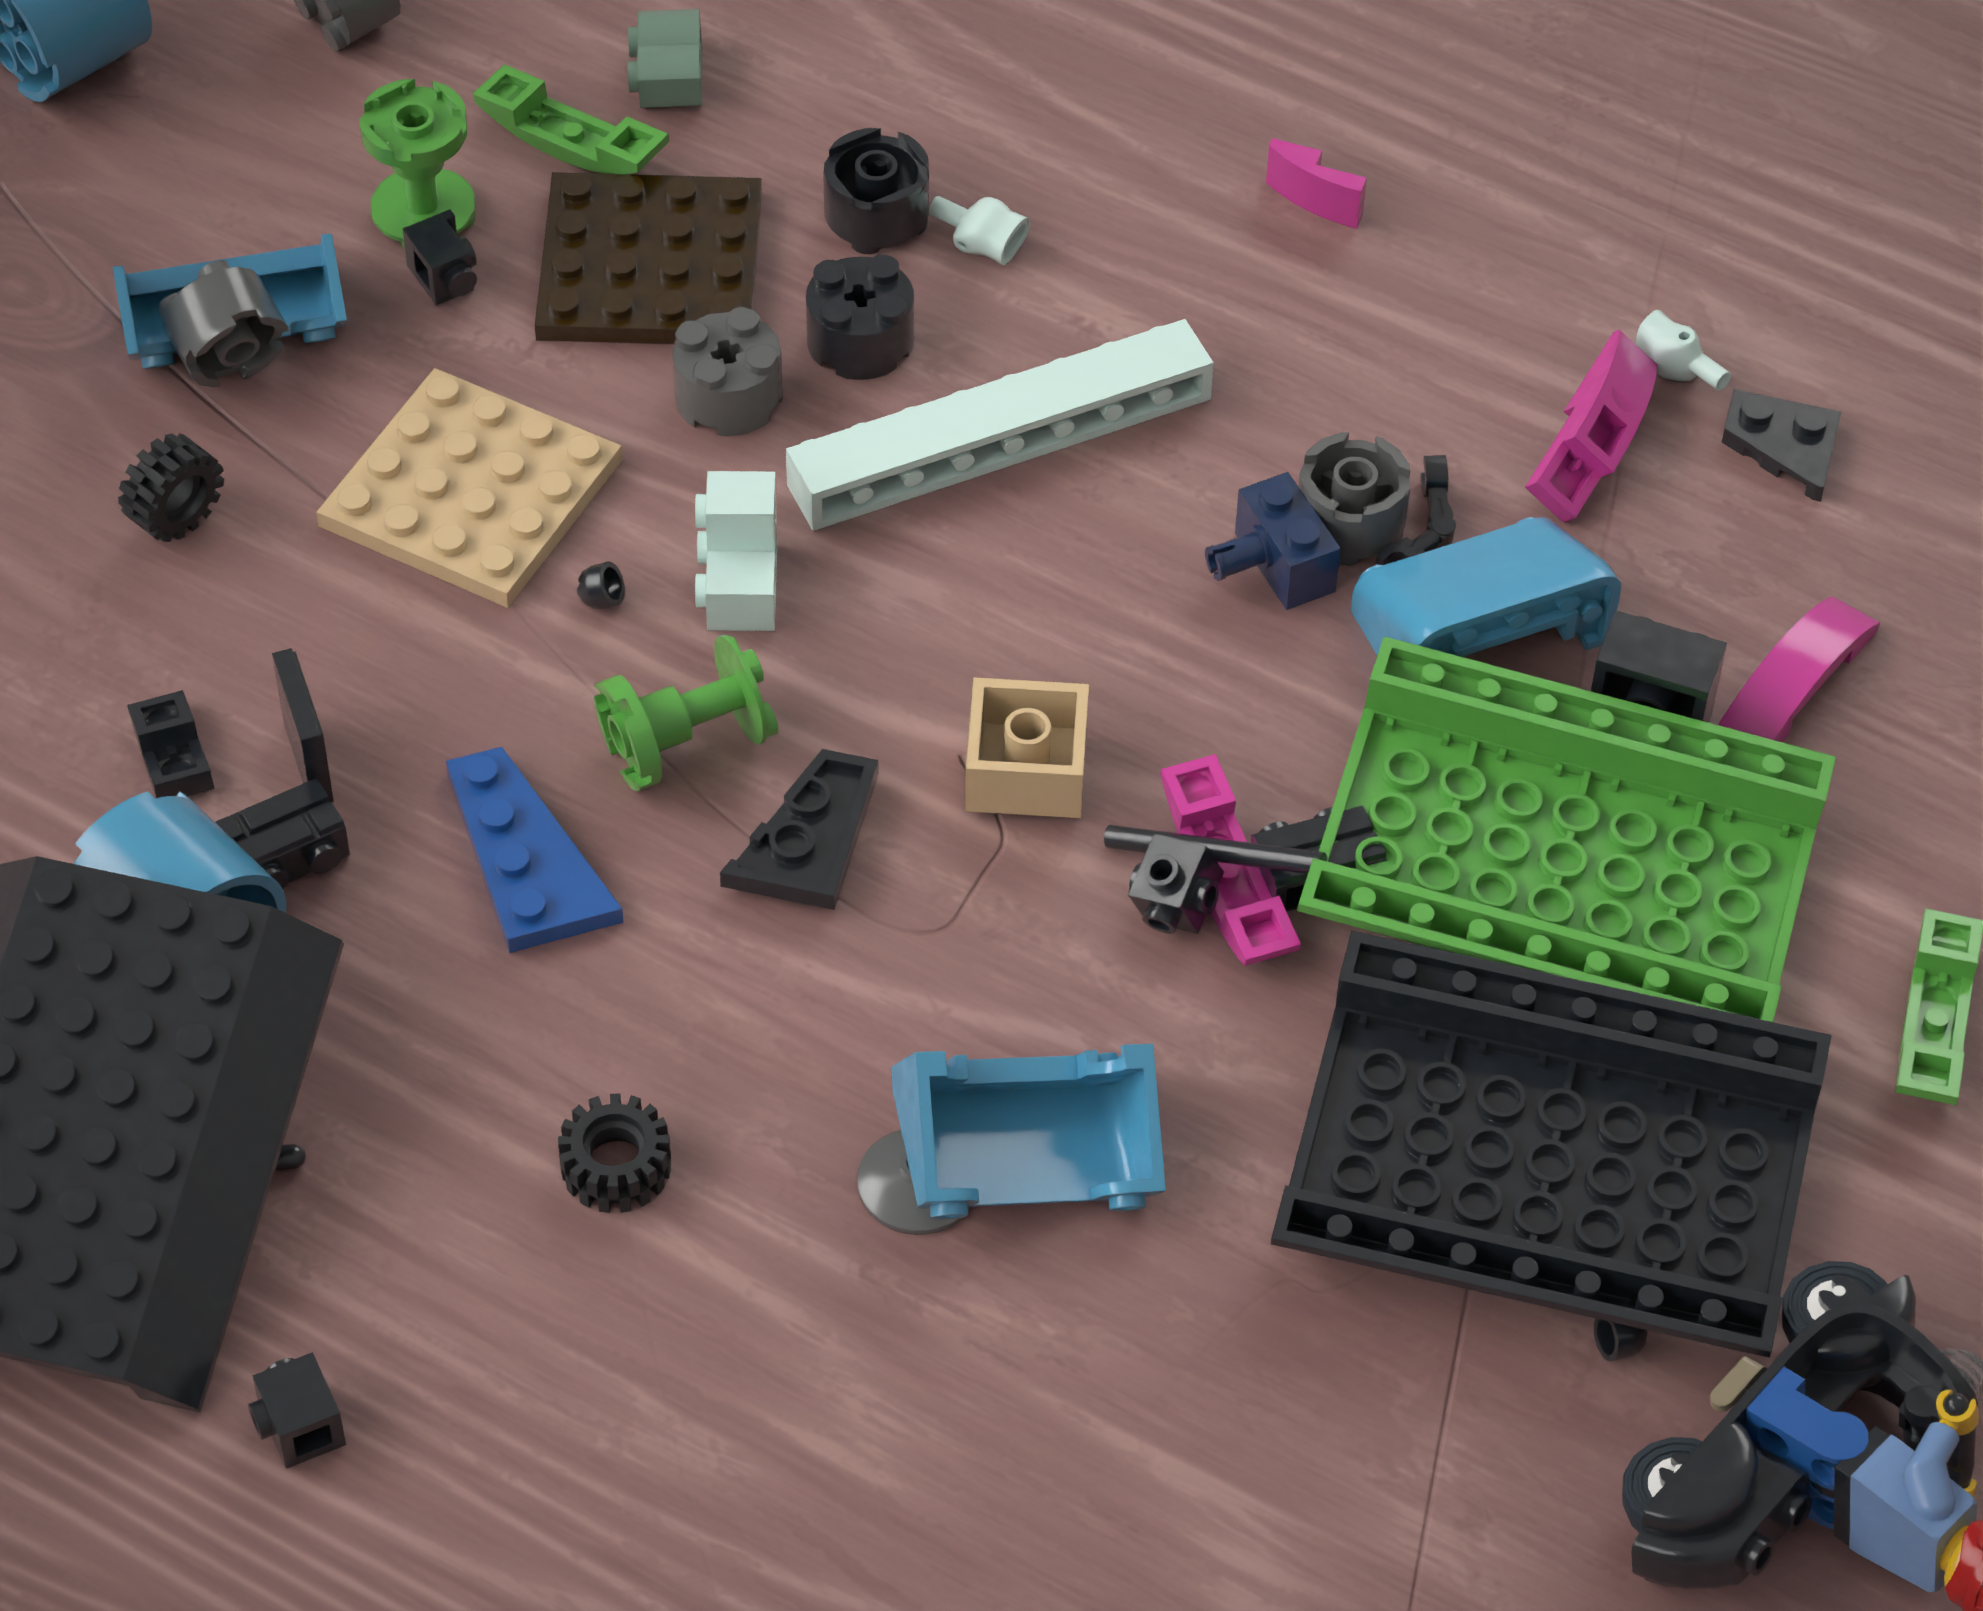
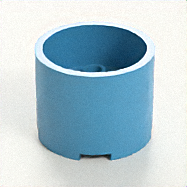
(67, 40)
(175, 845)

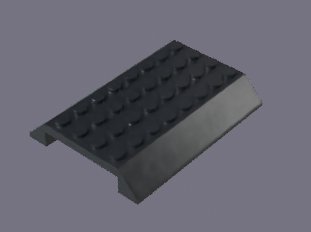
(141, 1113)
(1556, 1143)

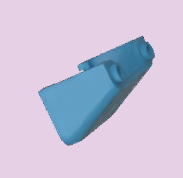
(1490, 591)
(1030, 1129)

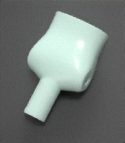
(984, 228)
(1678, 351)

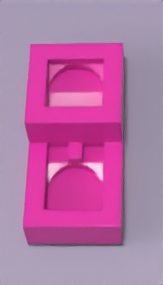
(1327, 192)

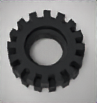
(171, 487)
(615, 1182)

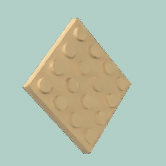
(470, 487)

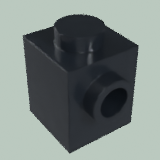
(296, 1410)

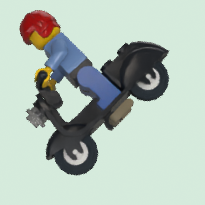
(1789, 1455)

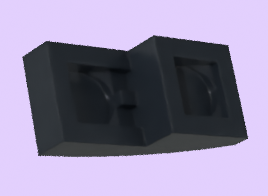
(170, 745)

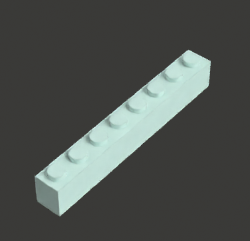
(998, 424)

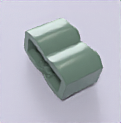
(667, 58)

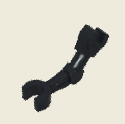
(1440, 525)

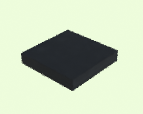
(301, 720)

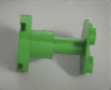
(415, 135)
(665, 719)

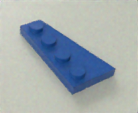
(526, 858)

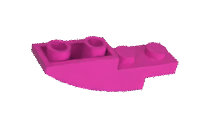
(1598, 428)

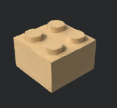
(1026, 747)

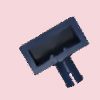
(1281, 538)

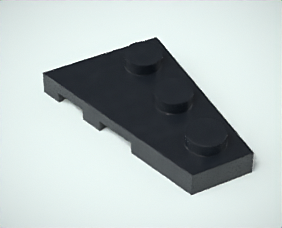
(811, 836)

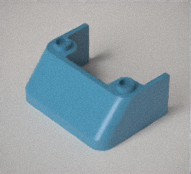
(299, 280)

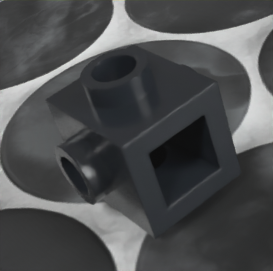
(1175, 884)

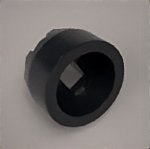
(601, 586)
(1618, 1340)

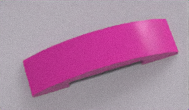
(1798, 668)
(1245, 910)

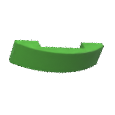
(524, 109)
(1938, 1007)

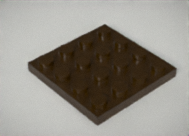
(644, 254)

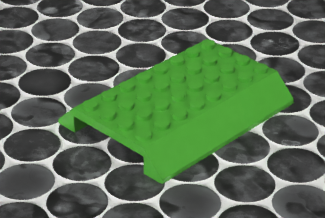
(1572, 833)

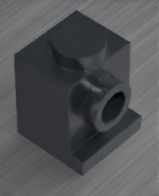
(440, 257)

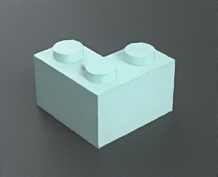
(738, 550)

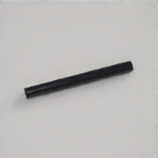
(1223, 850)

